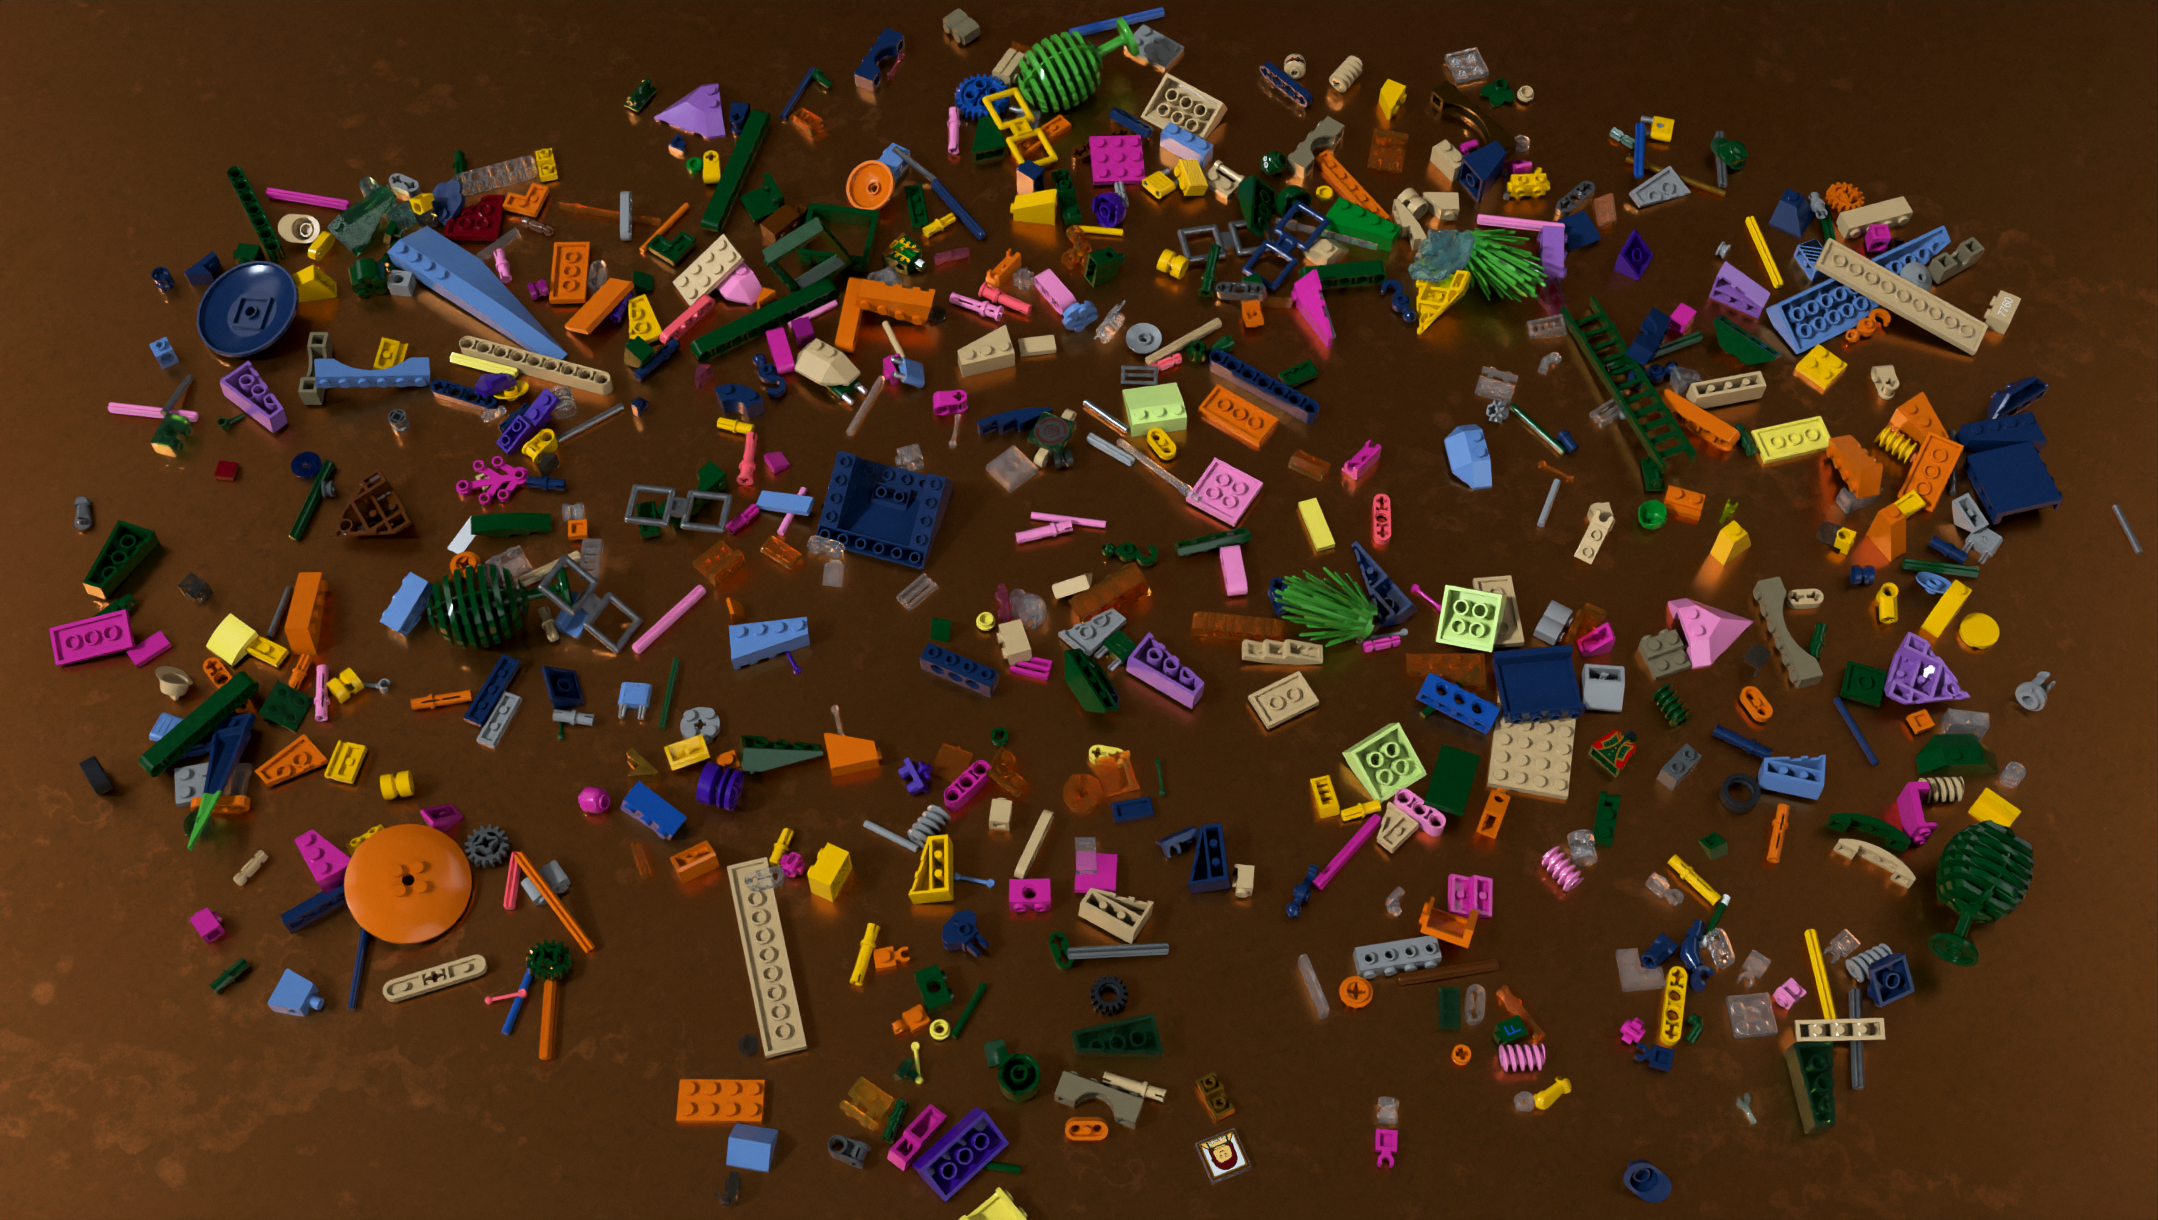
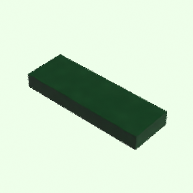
(916, 206)

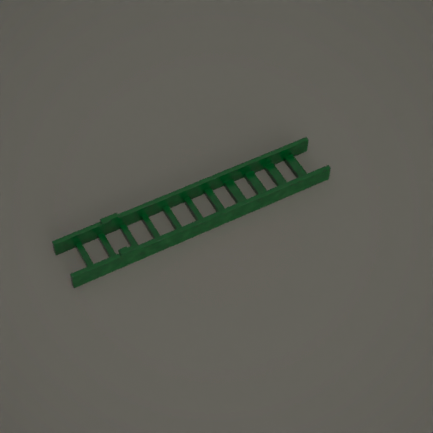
(1650, 392)

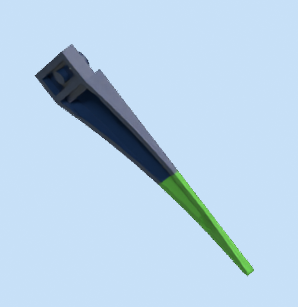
(227, 746)

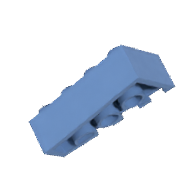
(766, 639)

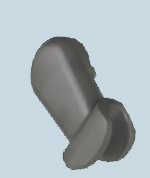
(83, 513)

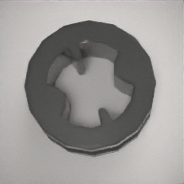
(328, 489)

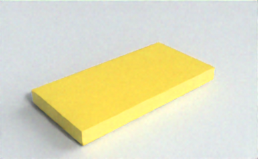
(1791, 439)

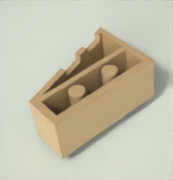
(1115, 913)

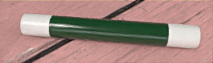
(1715, 918)

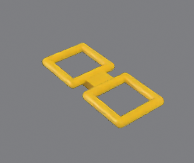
(1019, 126)

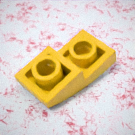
(546, 165)

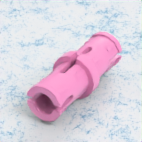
(502, 265)

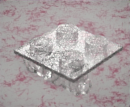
(1111, 324)

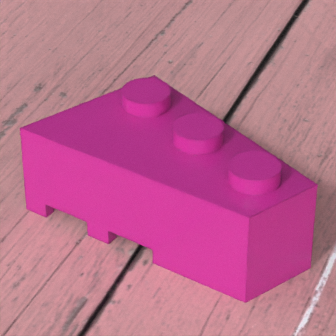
(324, 860)

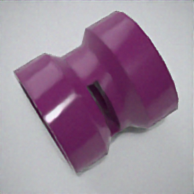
(542, 287)

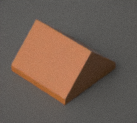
(695, 862)

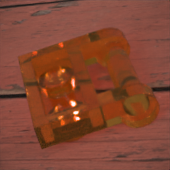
(1110, 774)

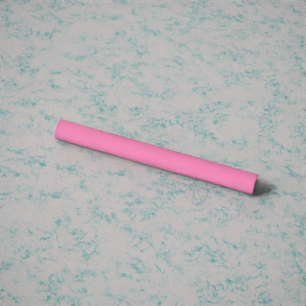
(1074, 520)

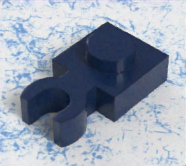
(1658, 1056)

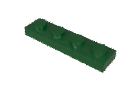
(1211, 541)

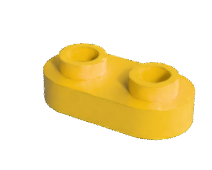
(1161, 445)

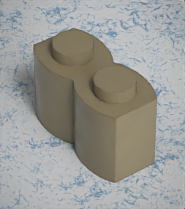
(961, 26)

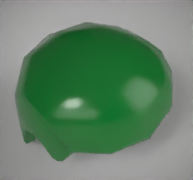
(1652, 514)

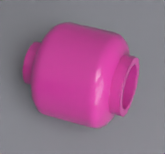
(594, 799)

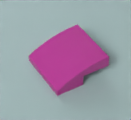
(1105, 877)
(1468, 894)

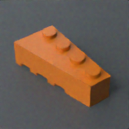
(896, 301)
(1855, 466)
(306, 613)

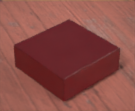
(226, 470)

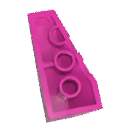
(1309, 303)

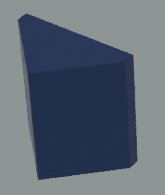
(563, 688)

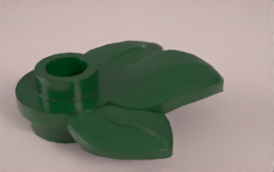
(1498, 92)

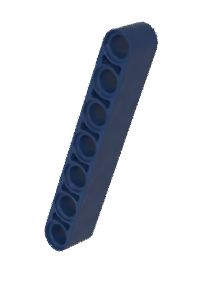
(1254, 380)

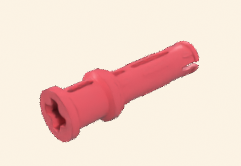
(998, 296)
(747, 466)

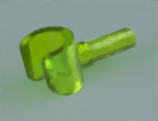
(1729, 508)

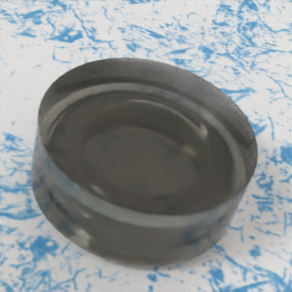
(937, 315)
(748, 1045)

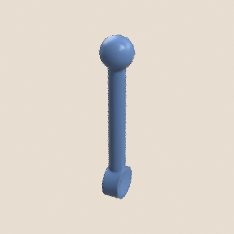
(990, 883)

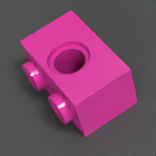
(1021, 887)

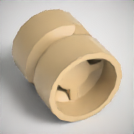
(1413, 202)

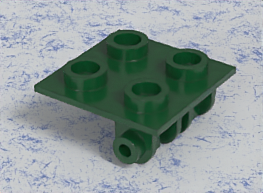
(285, 706)

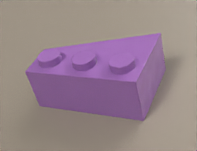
(1739, 291)

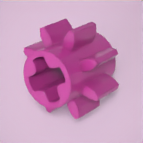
(792, 864)
(1632, 1030)

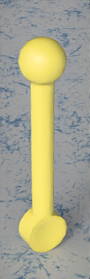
(915, 1047)

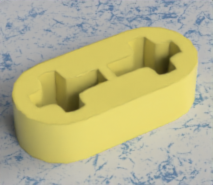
(1104, 751)

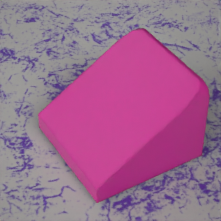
(776, 462)

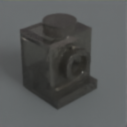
(195, 588)

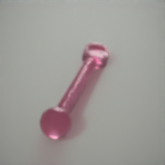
(900, 56)

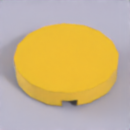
(1979, 630)

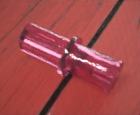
(951, 255)

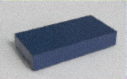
(1132, 810)

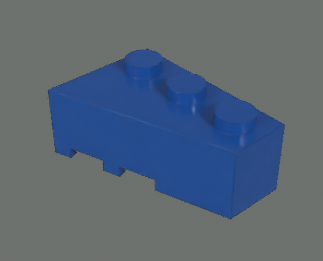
(652, 811)

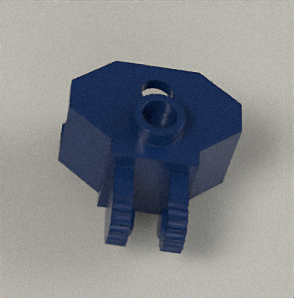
(962, 932)

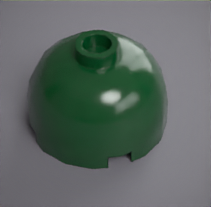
(1288, 197)

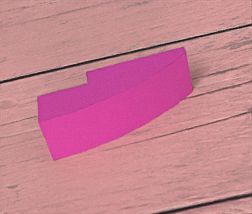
(916, 1137)

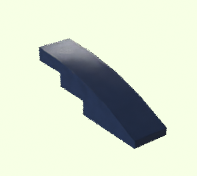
(1007, 421)

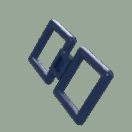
(1286, 244)

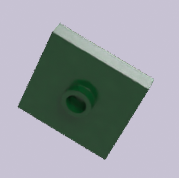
(1863, 683)

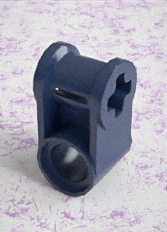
(738, 116)
(1277, 583)

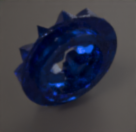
(306, 458)

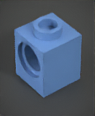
(164, 353)

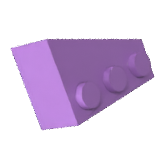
(1552, 252)

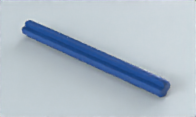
(1111, 23)

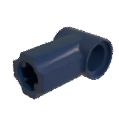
(1660, 950)

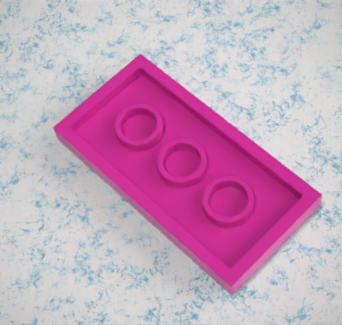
(92, 637)

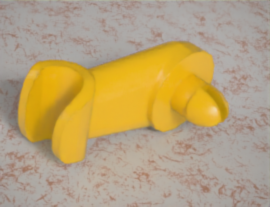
(1546, 1098)

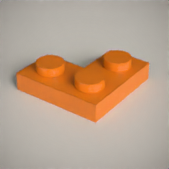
(529, 204)

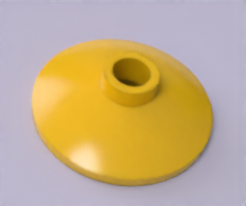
(513, 392)

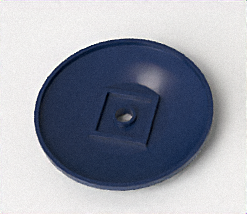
(226, 306)

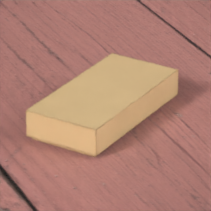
(1037, 345)

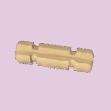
(250, 868)

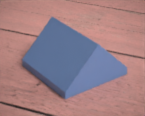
(751, 1147)

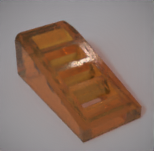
(812, 130)

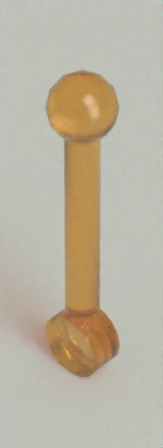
(1542, 464)

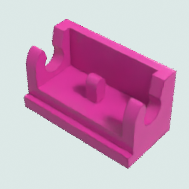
(1362, 460)

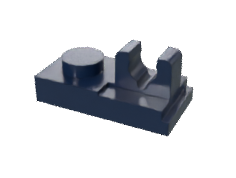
(1186, 835)

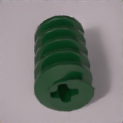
(1670, 706)

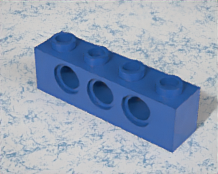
(1462, 712)

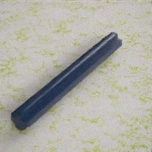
(958, 209)

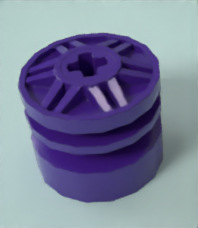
(720, 786)

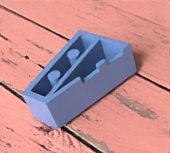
(408, 604)

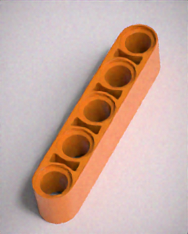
(850, 318)
(1700, 421)

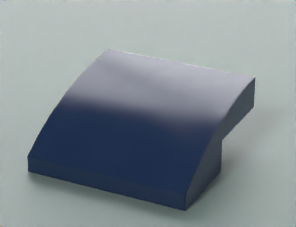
(1579, 231)

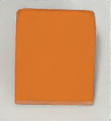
(766, 297)
(736, 610)

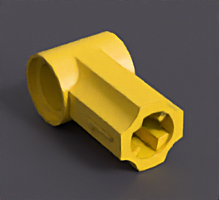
(1888, 604)

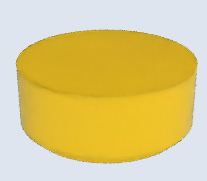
(1324, 194)

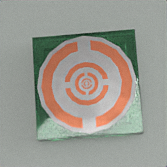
(1051, 432)

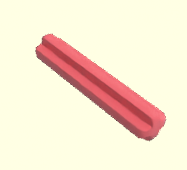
(512, 883)

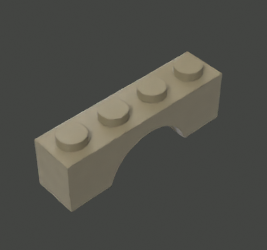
(1326, 134)
(319, 347)
(1074, 1089)

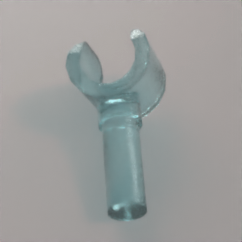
(1745, 1105)

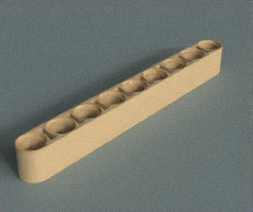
(539, 365)

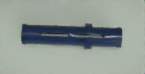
(661, 355)
(1742, 742)

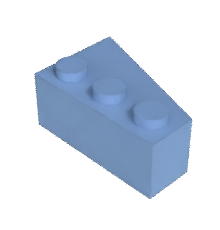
(1793, 776)

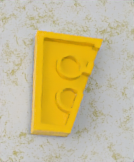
(643, 320)

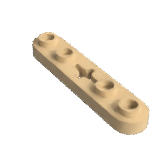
(414, 983)

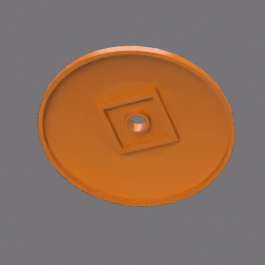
(401, 911)

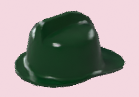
(1730, 152)

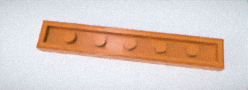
(1348, 184)

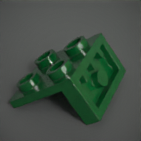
(764, 200)

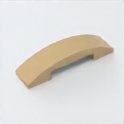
(1900, 872)

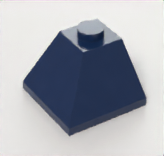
(1792, 214)

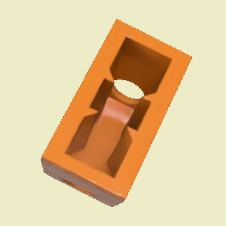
(1496, 807)

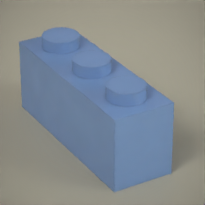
(1186, 144)

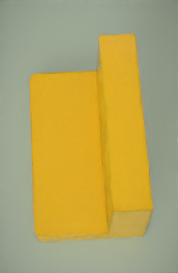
(1994, 808)

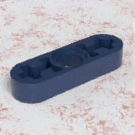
(1131, 122)

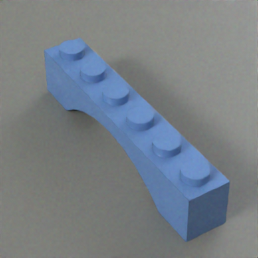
(332, 373)

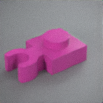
(1386, 1145)

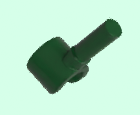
(226, 424)

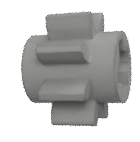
(1497, 411)

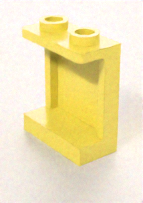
(997, 1208)

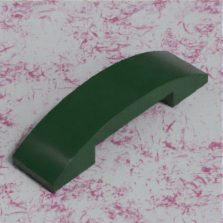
(1894, 837)

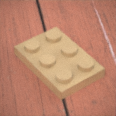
(1283, 700)

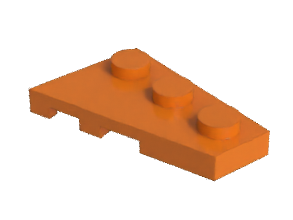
(291, 761)

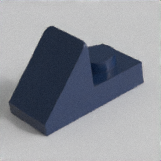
(202, 271)

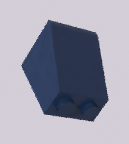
(1482, 169)

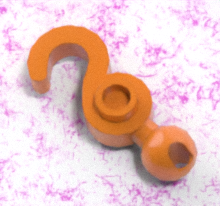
(1868, 325)

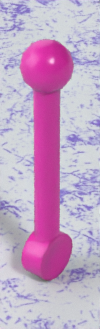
(1415, 588)

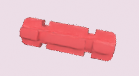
(1167, 362)

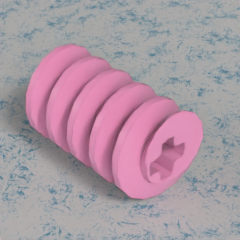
(1561, 869)
(1525, 1056)

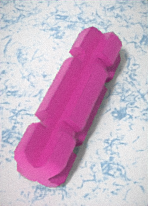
(1381, 643)

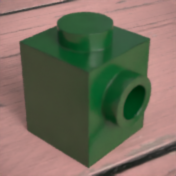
(247, 253)

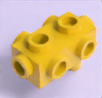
(1528, 184)

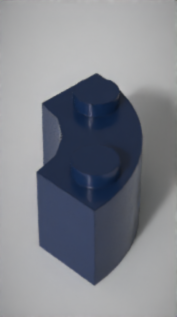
(740, 399)

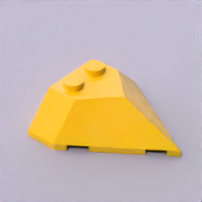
(1438, 297)

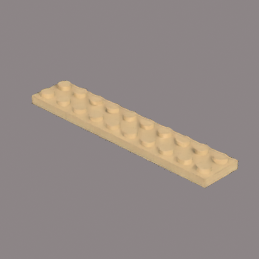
(1901, 296)
(767, 963)

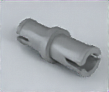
(1817, 205)
(573, 717)

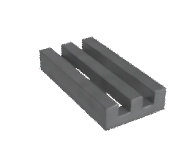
(1123, 374)

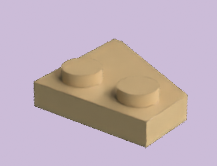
(1395, 828)

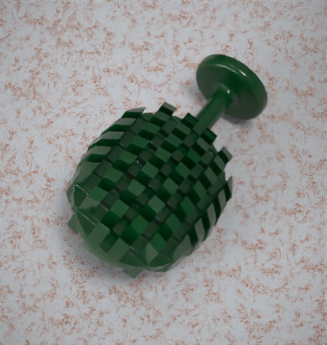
(477, 605)
(1981, 879)

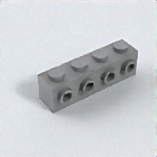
(1397, 956)

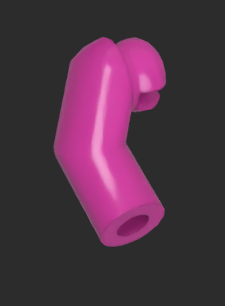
(1467, 146)

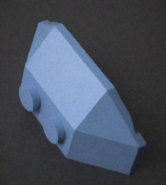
(1469, 456)

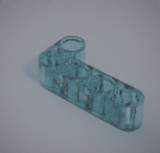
(400, 213)

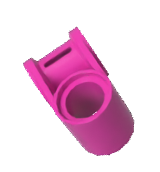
(948, 402)

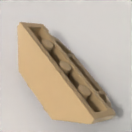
(825, 365)

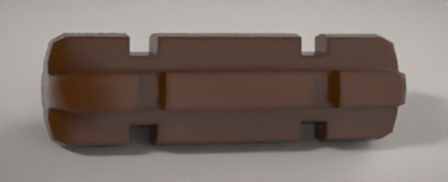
(537, 226)

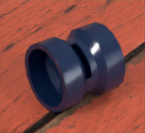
(162, 279)
(1862, 575)

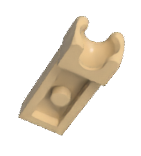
(1593, 538)

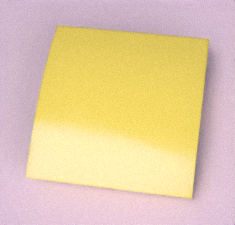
(231, 639)

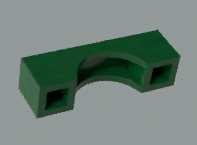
(710, 479)

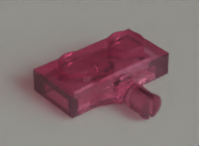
(1003, 598)

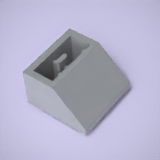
(1602, 687)

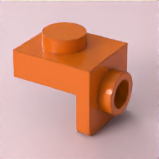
(1251, 313)

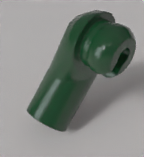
(1697, 1028)

